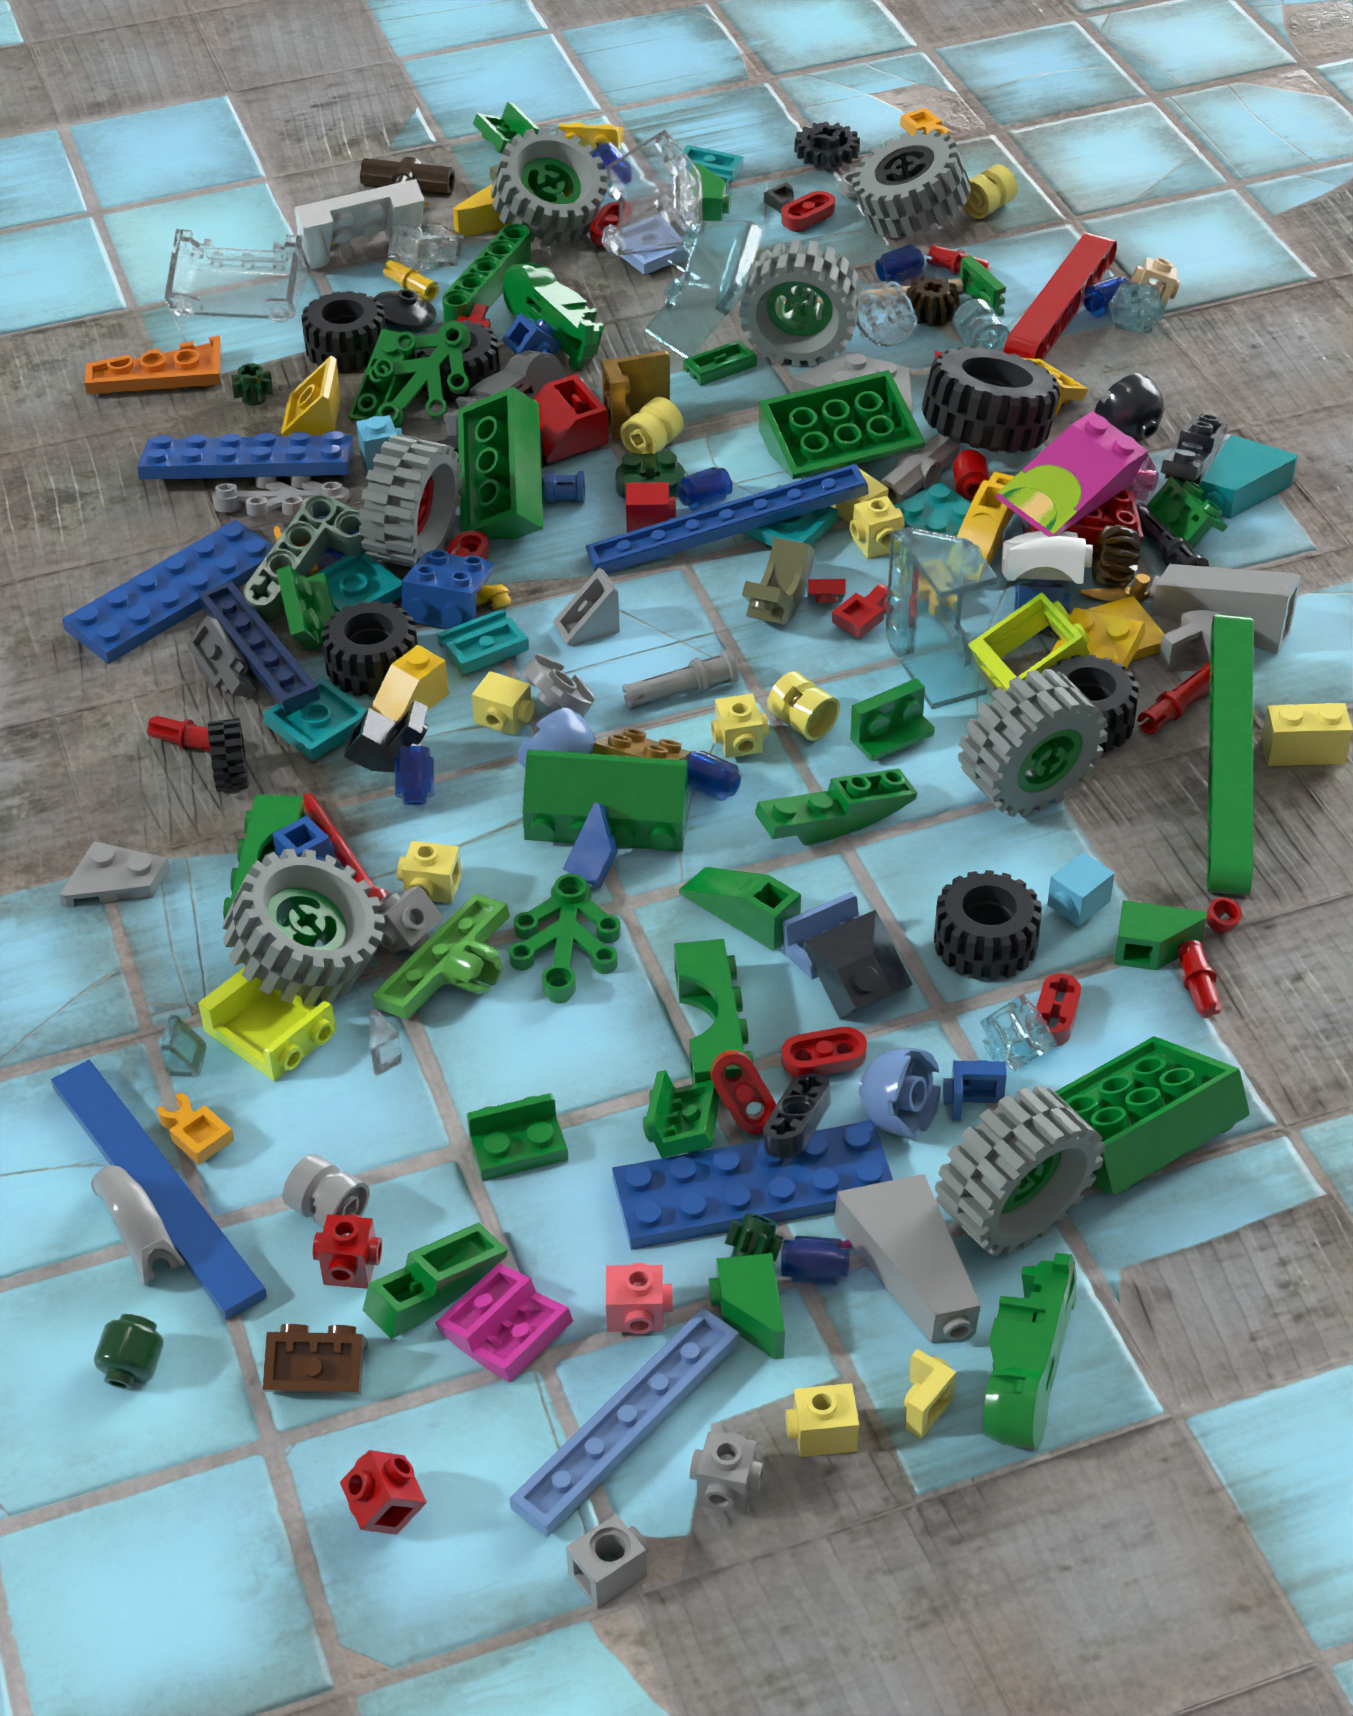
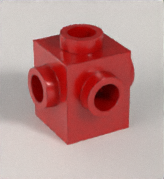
(347, 1250)
(382, 1492)

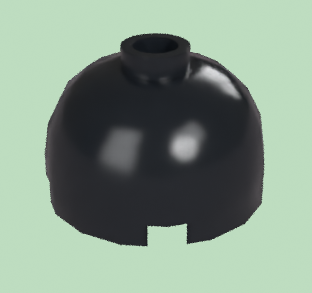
(1133, 406)

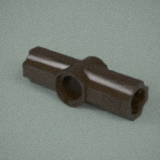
(429, 177)

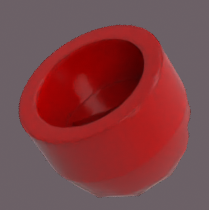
(1217, 909)

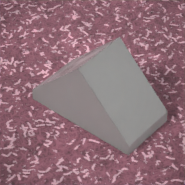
(591, 612)

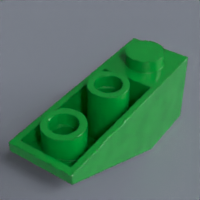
(374, 391)
(746, 901)

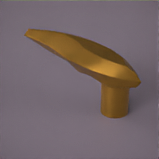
(1109, 595)

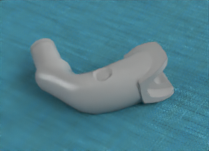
(136, 1221)

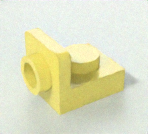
(930, 1394)

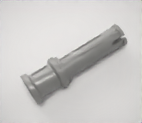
(697, 675)

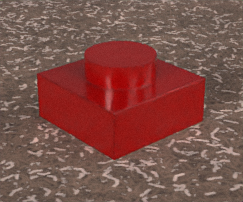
(826, 589)

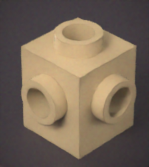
(1160, 270)

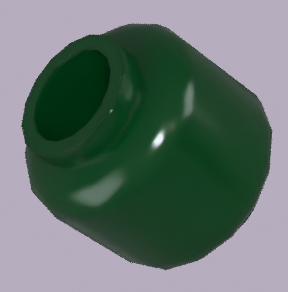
(128, 1351)

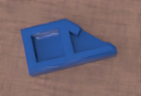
(593, 849)

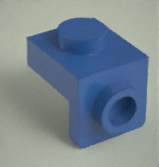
(974, 1083)

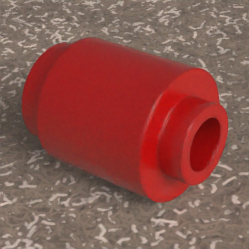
(969, 472)

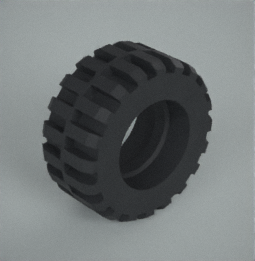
(990, 399)

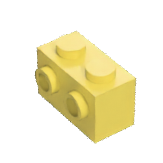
(1306, 734)

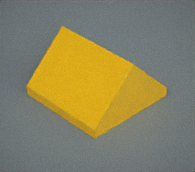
(314, 403)

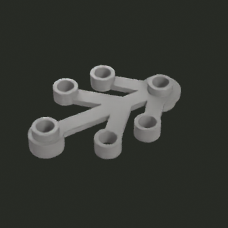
(259, 503)

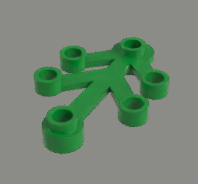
(426, 369)
(568, 896)

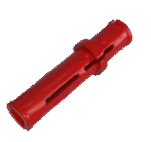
(1172, 704)

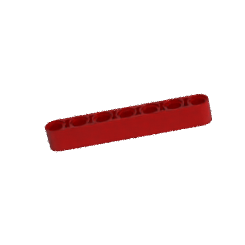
(1061, 297)

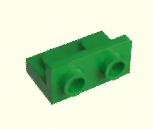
(1185, 511)
(306, 604)
(890, 720)
(516, 1136)

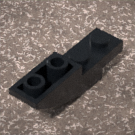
(1195, 449)

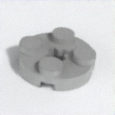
(557, 687)

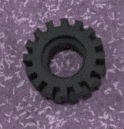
(228, 754)

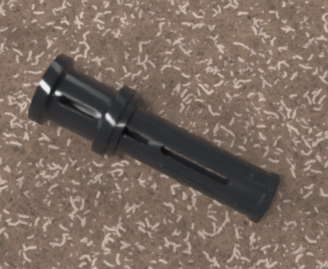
(1172, 548)

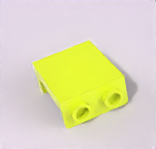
(263, 1027)

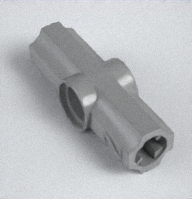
(920, 468)

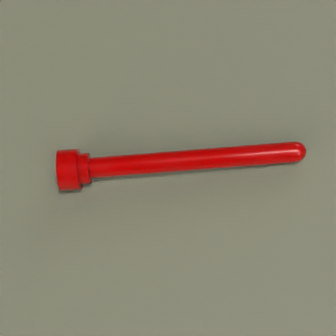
(341, 849)

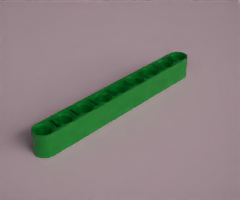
(1230, 756)

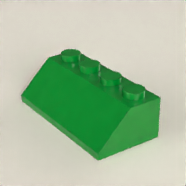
(500, 466)
(641, 795)

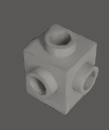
(407, 919)
(726, 1472)

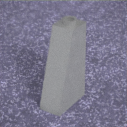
(1237, 592)
(912, 1253)

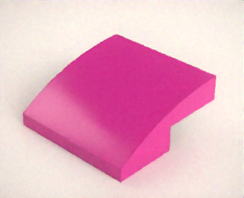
(504, 1322)

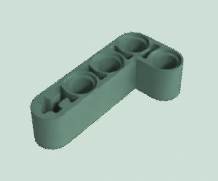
(263, 588)

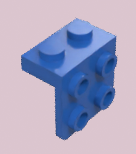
(444, 588)

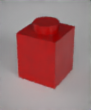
(648, 504)

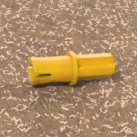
(411, 280)

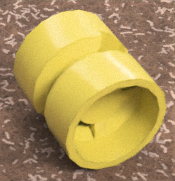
(990, 191)
(652, 427)
(803, 706)

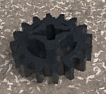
(827, 145)

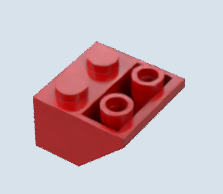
(570, 418)

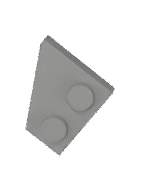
(114, 875)

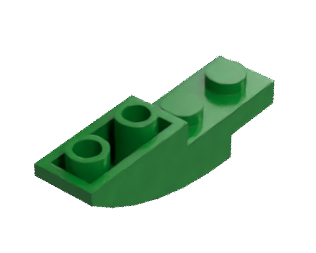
(843, 809)

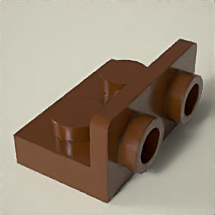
(314, 1361)

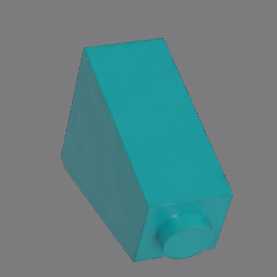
(1247, 475)

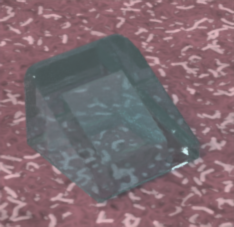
(182, 1049)

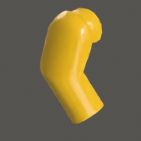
(496, 594)

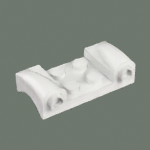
(357, 215)
(1045, 557)

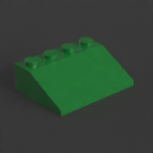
(838, 425)
(1155, 1108)

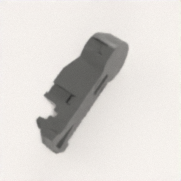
(524, 371)

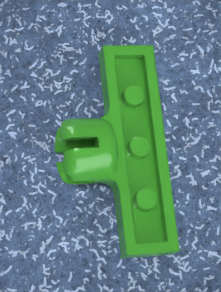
(449, 956)

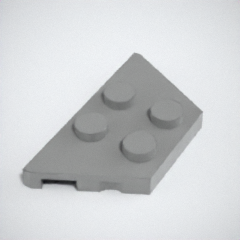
(850, 366)

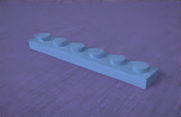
(623, 1422)

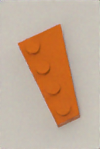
(158, 370)

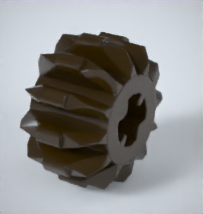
(933, 300)
(1115, 556)

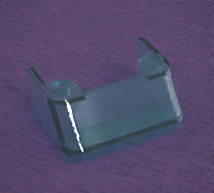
(715, 275)
(925, 611)

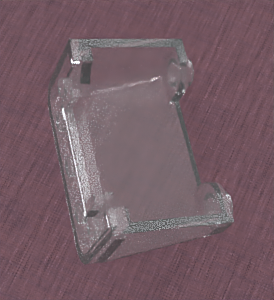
(656, 195)
(236, 280)

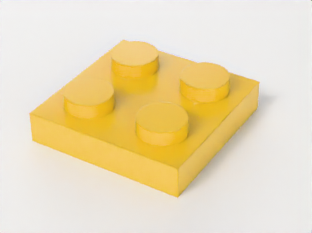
(1108, 634)

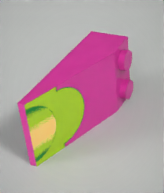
(1074, 475)

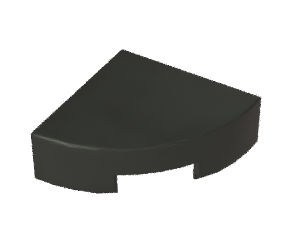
(779, 196)

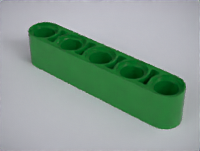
(484, 276)

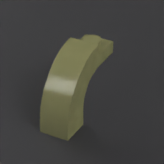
(782, 582)

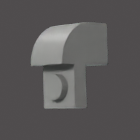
(1188, 641)

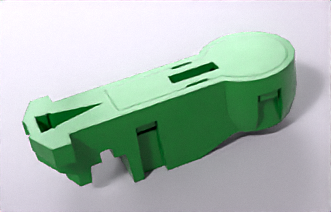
(537, 294)
(1027, 1351)

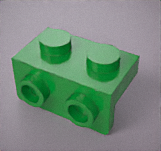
(503, 129)
(681, 1117)

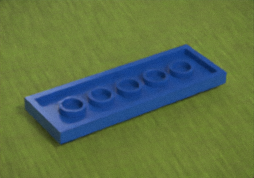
(246, 456)
(166, 592)
(708, 1189)

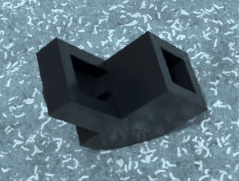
(376, 738)

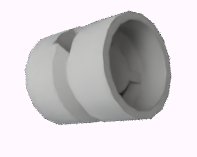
(320, 1189)

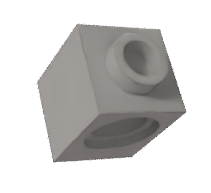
(605, 1579)

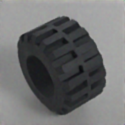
(342, 327)
(479, 359)
(365, 643)
(1108, 689)
(987, 925)

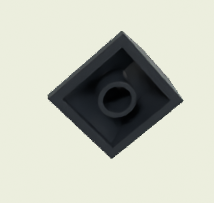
(857, 964)

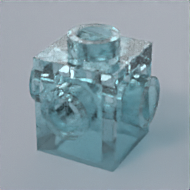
(1136, 307)

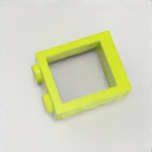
(1020, 627)

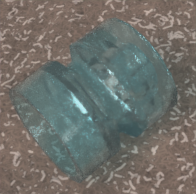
(980, 325)

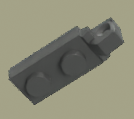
(221, 659)

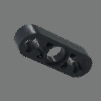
(797, 1115)

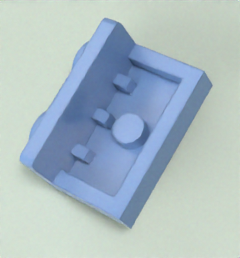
(814, 923)

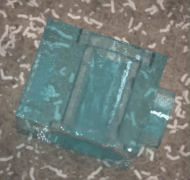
(1017, 1033)

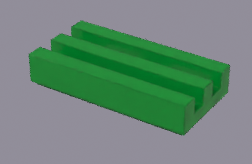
(982, 284)
(720, 362)

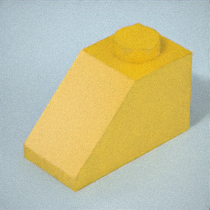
(412, 677)

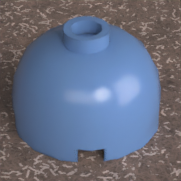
(560, 732)
(900, 1091)

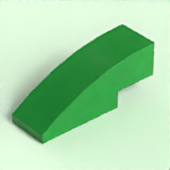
(432, 1279)

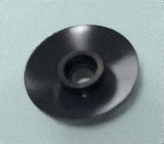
(406, 309)

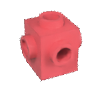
(636, 1298)

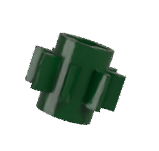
(252, 384)
(754, 1236)

